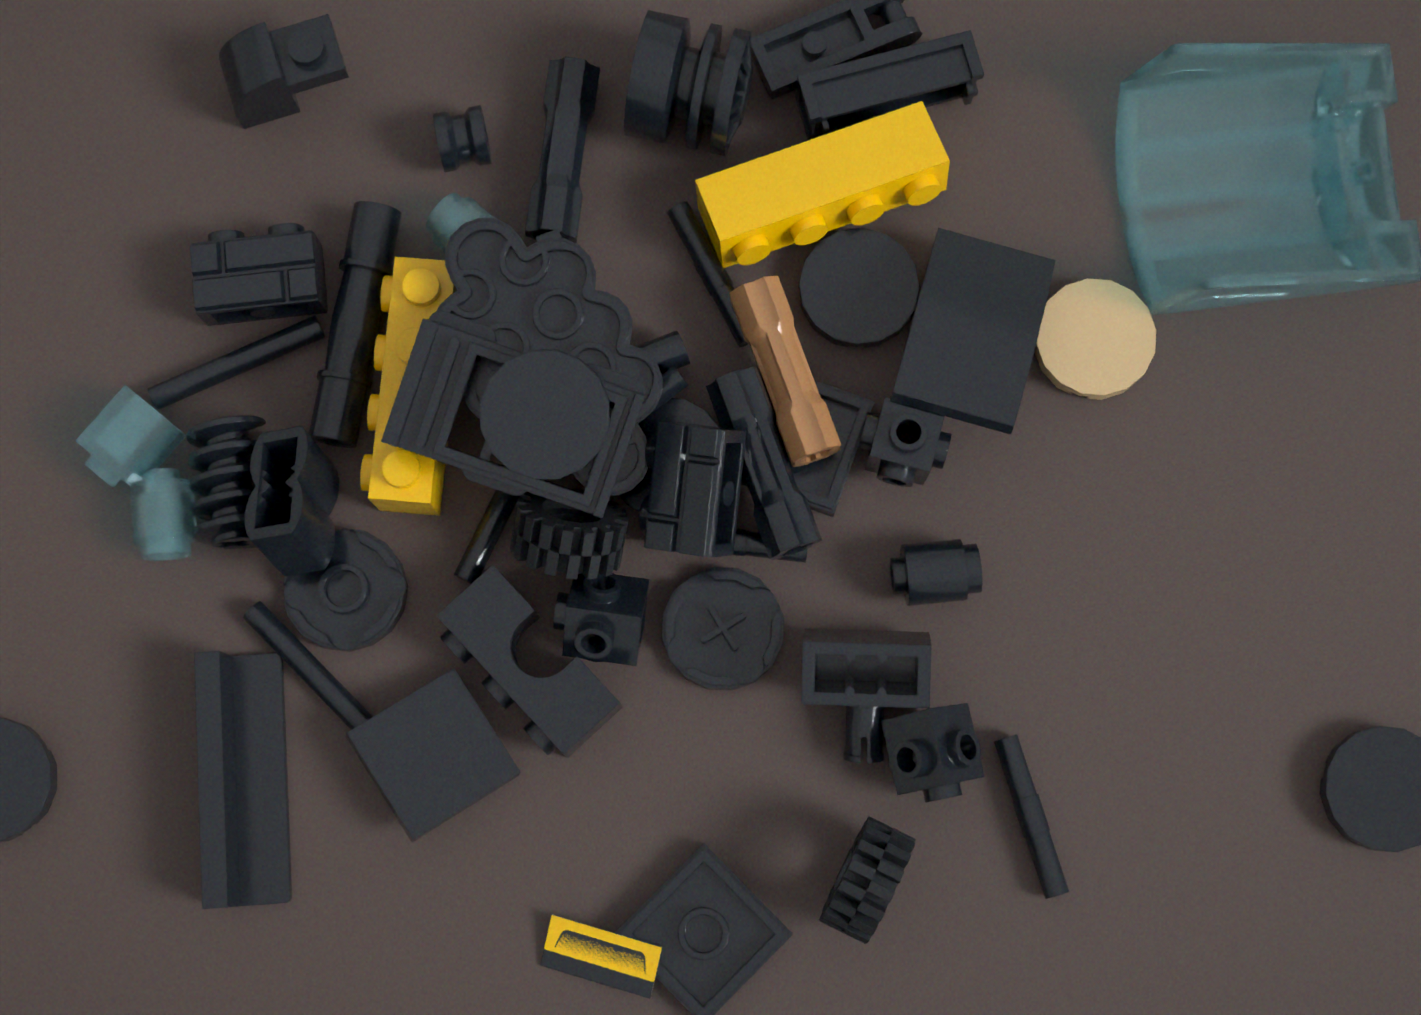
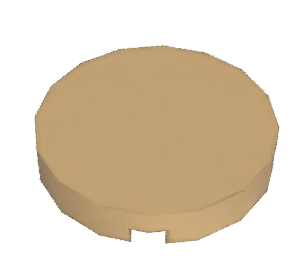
(1095, 339)

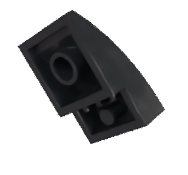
(974, 331)

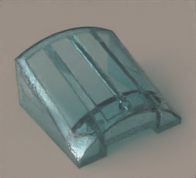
(1260, 174)

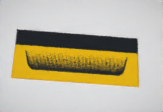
(601, 956)

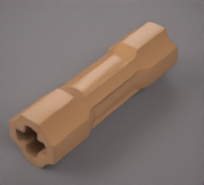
(798, 408)

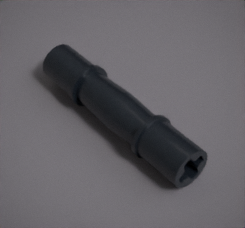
(354, 325)

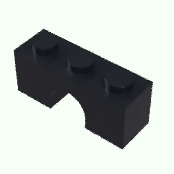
(488, 625)

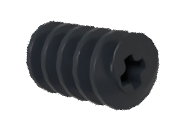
(223, 479)

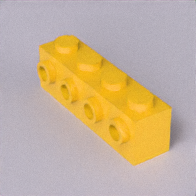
(823, 185)
(393, 475)

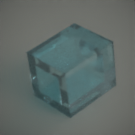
(128, 439)

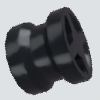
(462, 138)

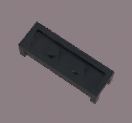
(888, 81)

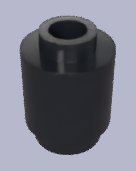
(936, 572)

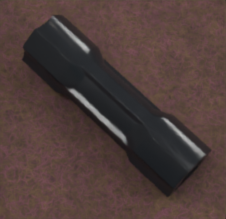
(568, 110)
(779, 505)

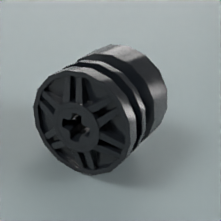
(687, 83)

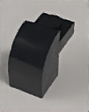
(270, 67)

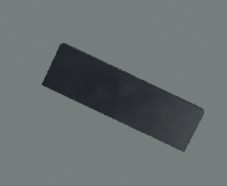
(242, 780)

